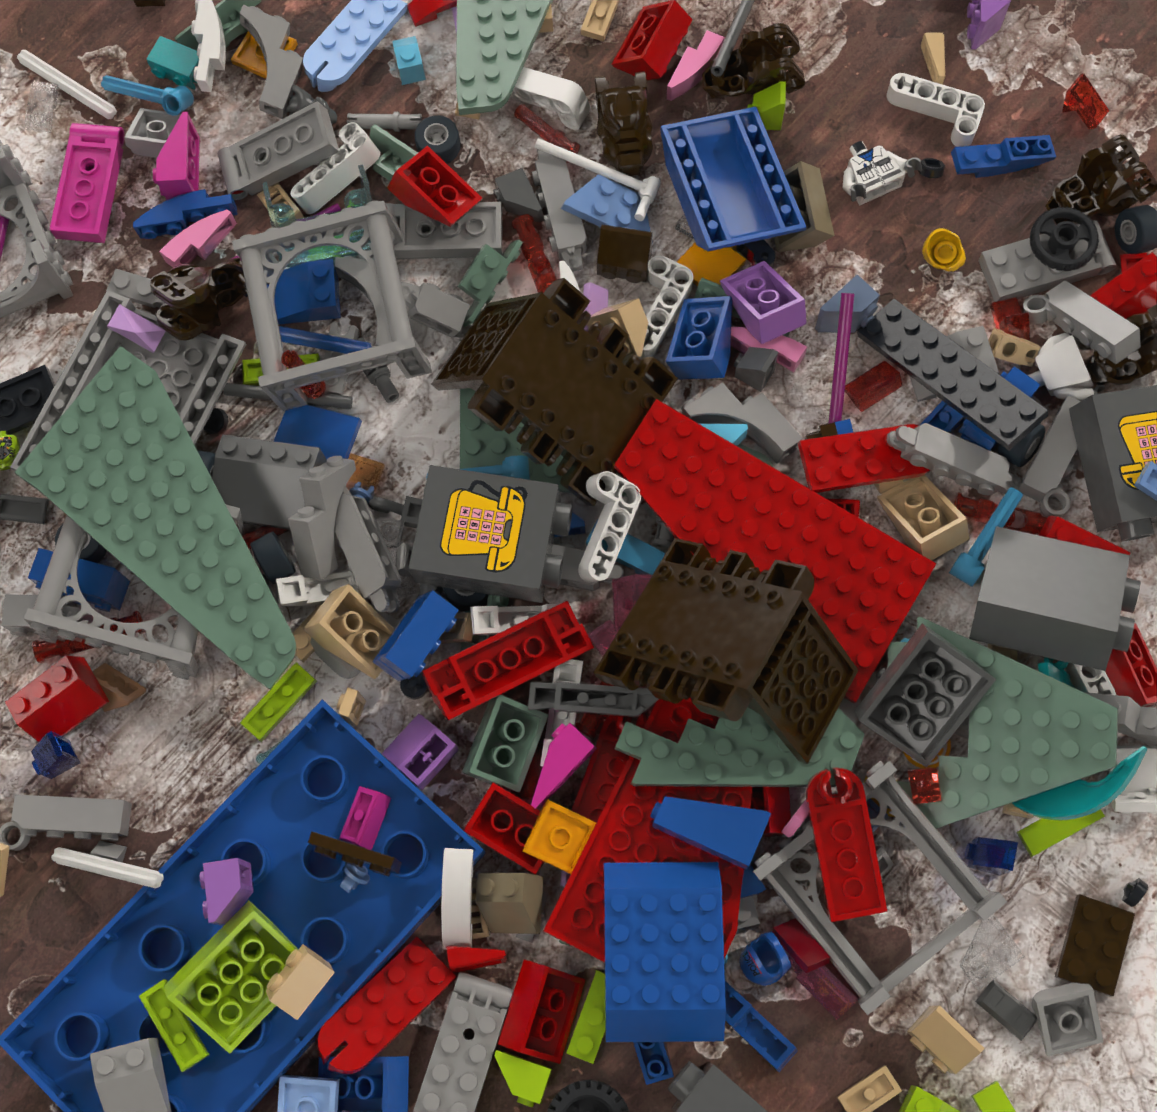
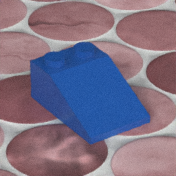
(308, 293)
(701, 339)
(376, 1088)

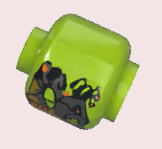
(8, 450)

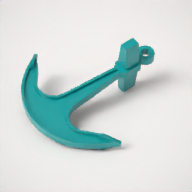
(1079, 797)

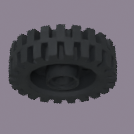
(588, 1097)

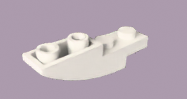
(211, 41)

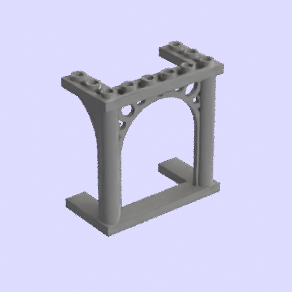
(263, 269)
(50, 275)
(51, 625)
(813, 918)

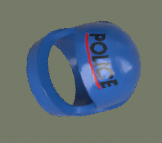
(764, 960)

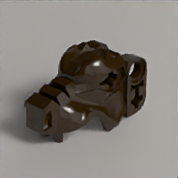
(758, 64)
(624, 124)
(1105, 183)
(196, 296)
(1137, 363)

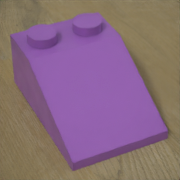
(765, 302)

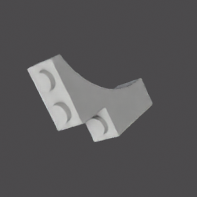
(282, 65)
(361, 275)
(764, 421)
(314, 524)
(1132, 718)

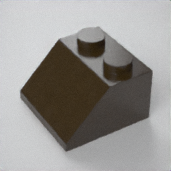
(624, 253)

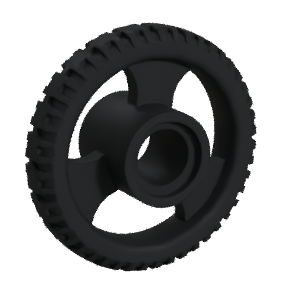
(1069, 230)

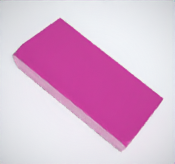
(365, 818)

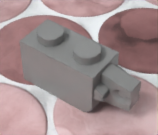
(435, 308)
(15, 609)

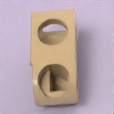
(1013, 348)

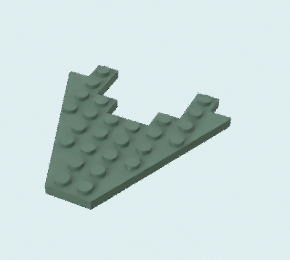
(1021, 738)
(736, 754)

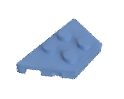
(606, 204)

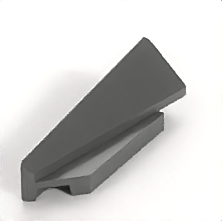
(590, 699)

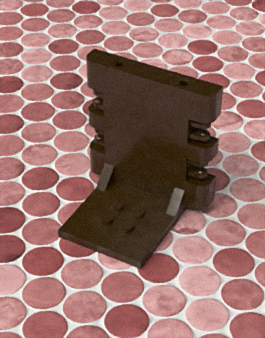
(557, 379)
(733, 644)

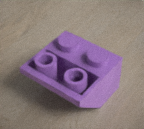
(985, 19)
(420, 751)
(227, 888)

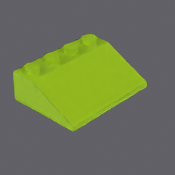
(229, 977)

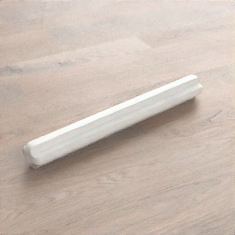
(67, 84)
(108, 867)

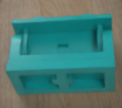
(173, 62)

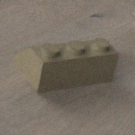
(810, 197)

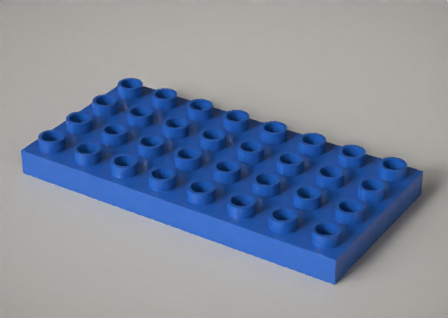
(266, 822)

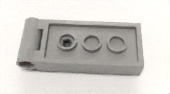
(278, 151)
(461, 240)
(1017, 273)
(461, 1064)

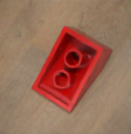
(433, 188)

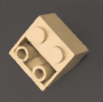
(630, 318)

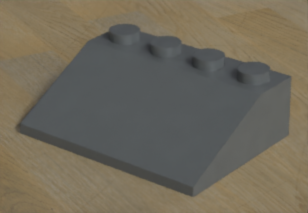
(263, 478)
(924, 695)

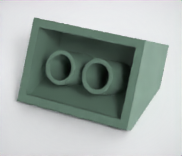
(505, 743)

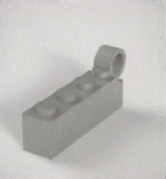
(1086, 320)
(1052, 462)
(66, 815)

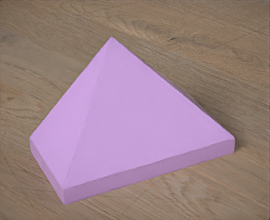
(136, 328)

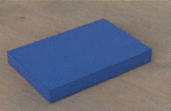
(319, 428)

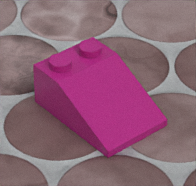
(179, 160)
(563, 758)

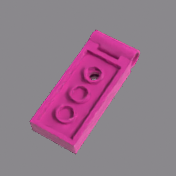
(87, 183)

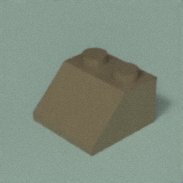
(510, 902)

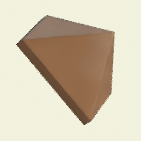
(117, 687)

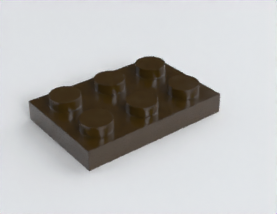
(354, 854)
(1095, 945)

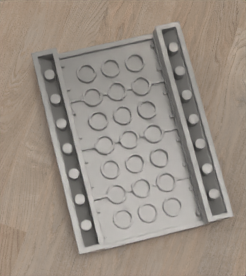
(189, 370)

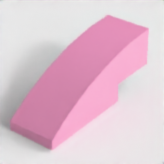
(693, 64)
(198, 239)
(790, 351)

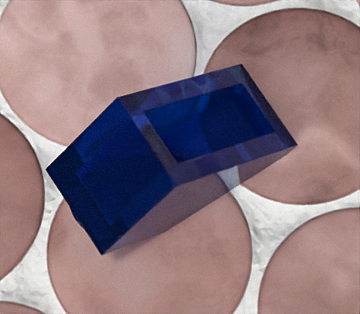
(53, 755)
(991, 855)

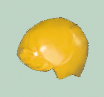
(944, 250)

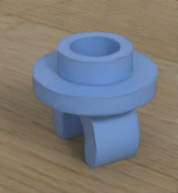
(360, 492)
(354, 876)

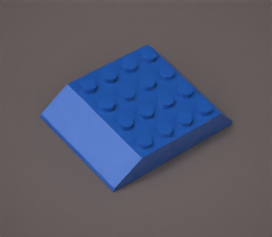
(729, 180)
(664, 952)

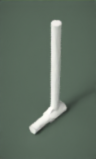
(647, 188)

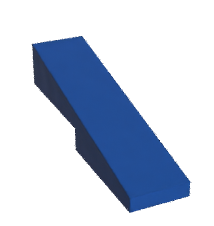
(757, 1030)

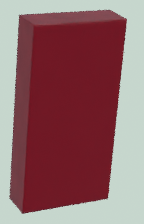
(801, 945)

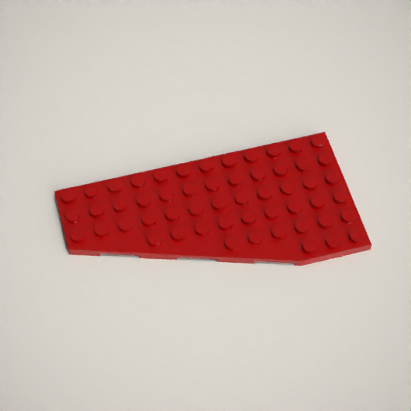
(738, 503)
(627, 836)

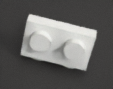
(1142, 790)

